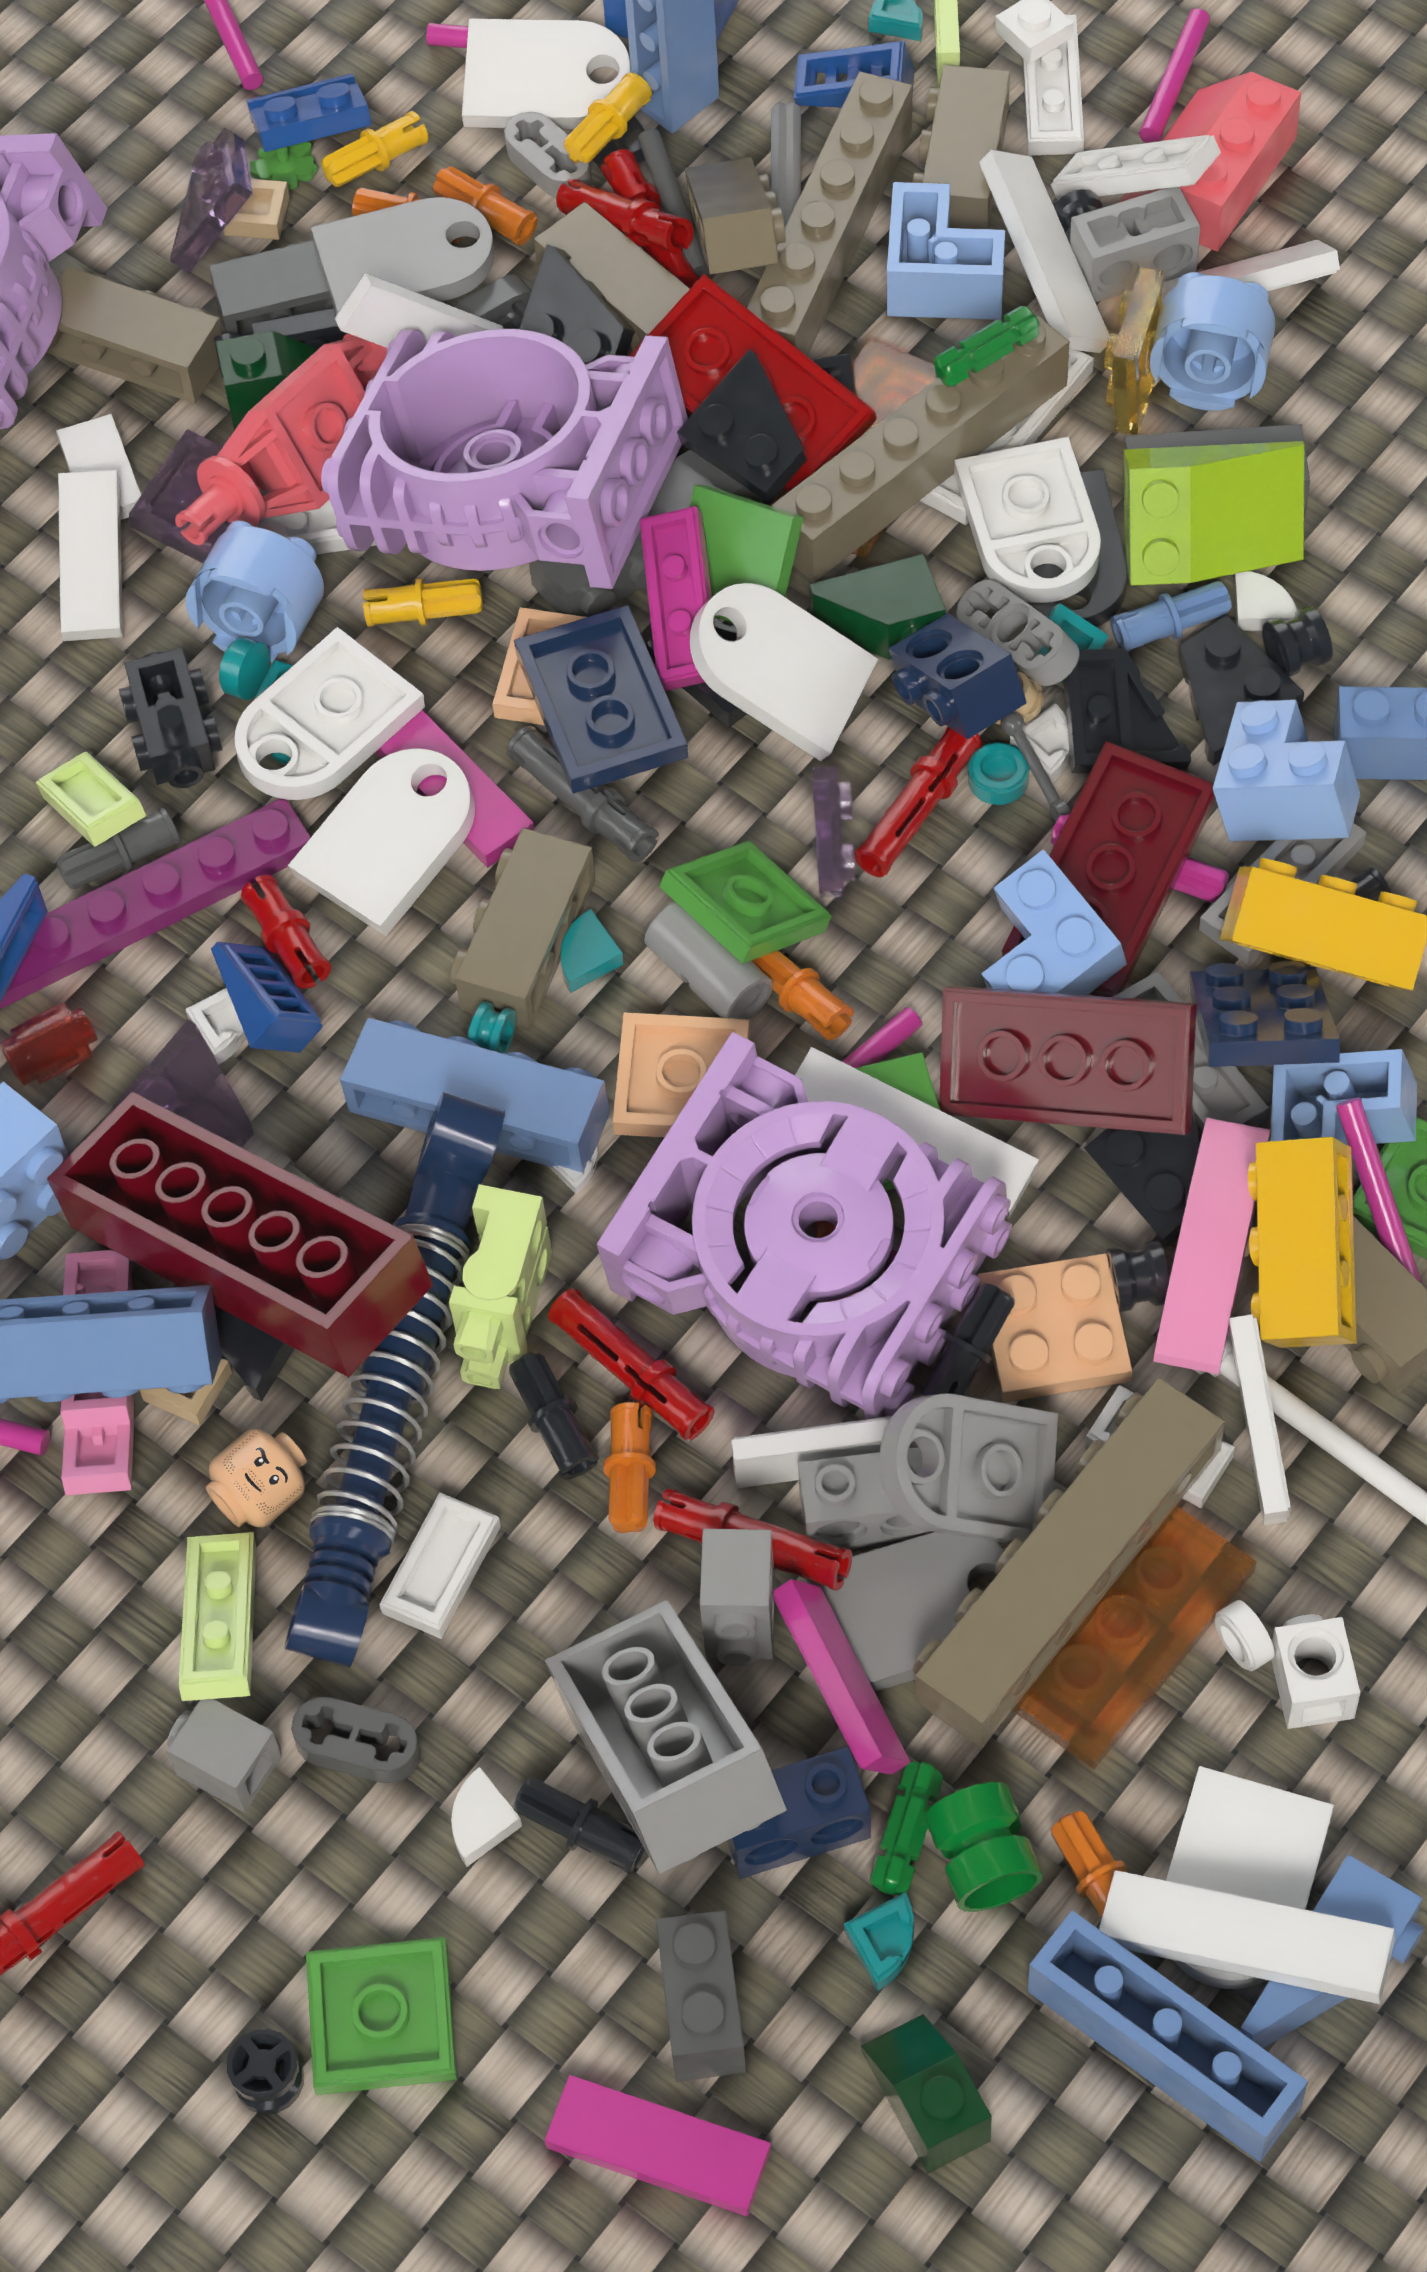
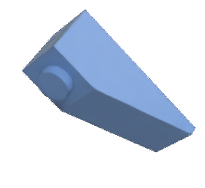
(1353, 1894)

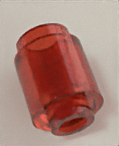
(49, 1044)

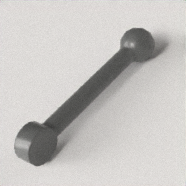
(1013, 725)

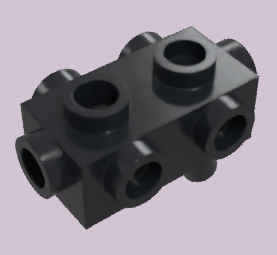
(167, 704)

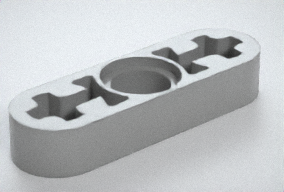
(1024, 648)

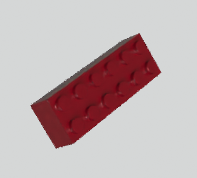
(254, 1232)

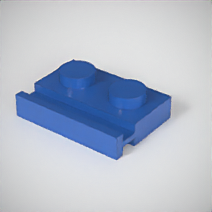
(308, 112)

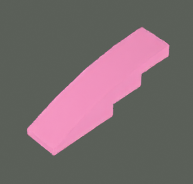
(1210, 1249)
(97, 1426)

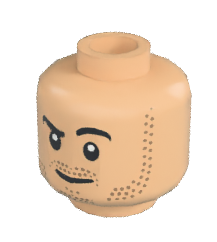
(257, 1477)

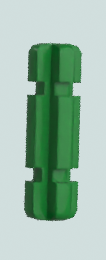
(986, 346)
(905, 1828)

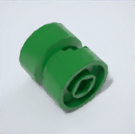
(988, 1859)

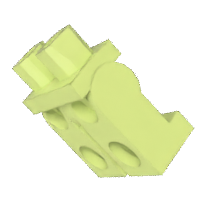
(500, 1284)

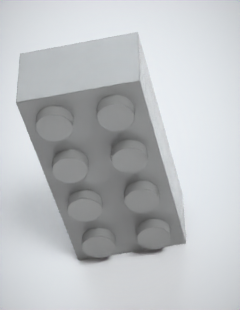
(665, 1736)

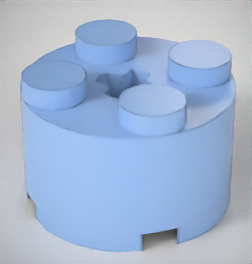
(1213, 341)
(256, 588)

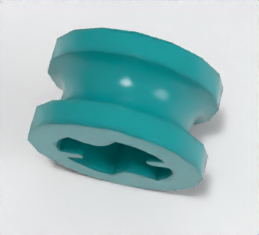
(493, 1029)

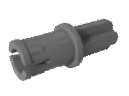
(120, 851)

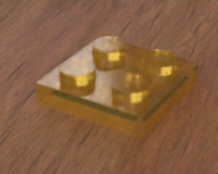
(1131, 350)

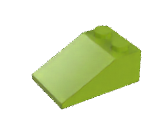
(1212, 510)

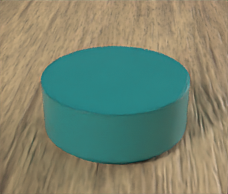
(244, 668)
(998, 773)

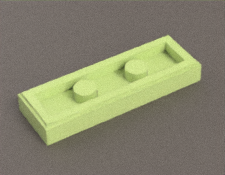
(218, 1617)

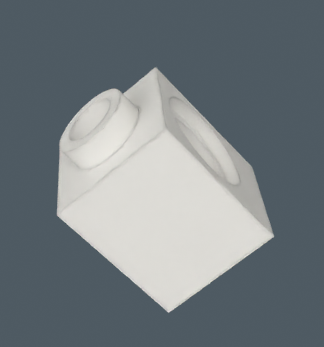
(1307, 1697)

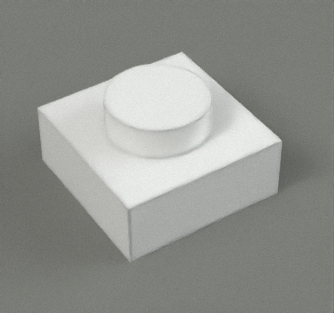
(1033, 28)

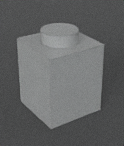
(222, 1752)

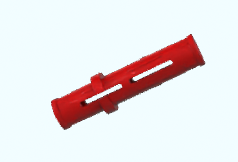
(628, 181)
(638, 220)
(932, 779)
(650, 1381)
(791, 1550)
(65, 1900)

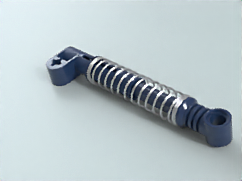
(353, 1532)

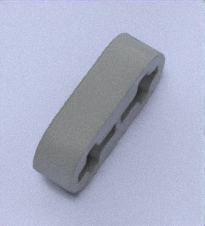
(540, 162)

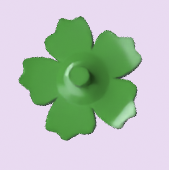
(285, 164)

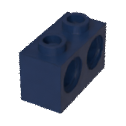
(956, 676)
(822, 1814)

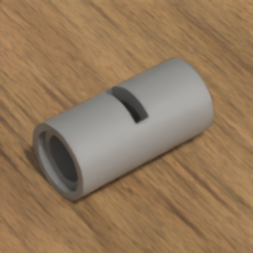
(708, 967)

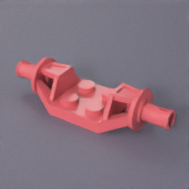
(284, 442)

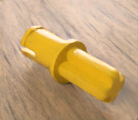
(607, 118)
(374, 150)
(422, 601)

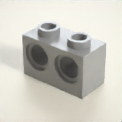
(1132, 234)
(848, 1503)
(737, 1595)

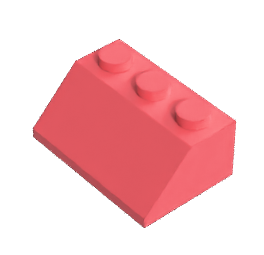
(1254, 129)

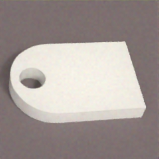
(537, 69)
(1031, 511)
(782, 666)
(324, 716)
(387, 839)
(1248, 1845)

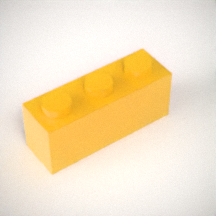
(1326, 924)
(1303, 1242)

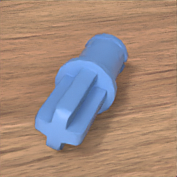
(1170, 615)

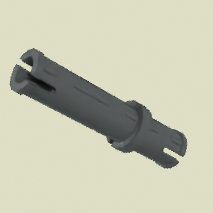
(600, 808)

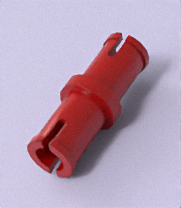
(285, 931)

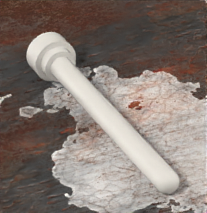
(1337, 1443)

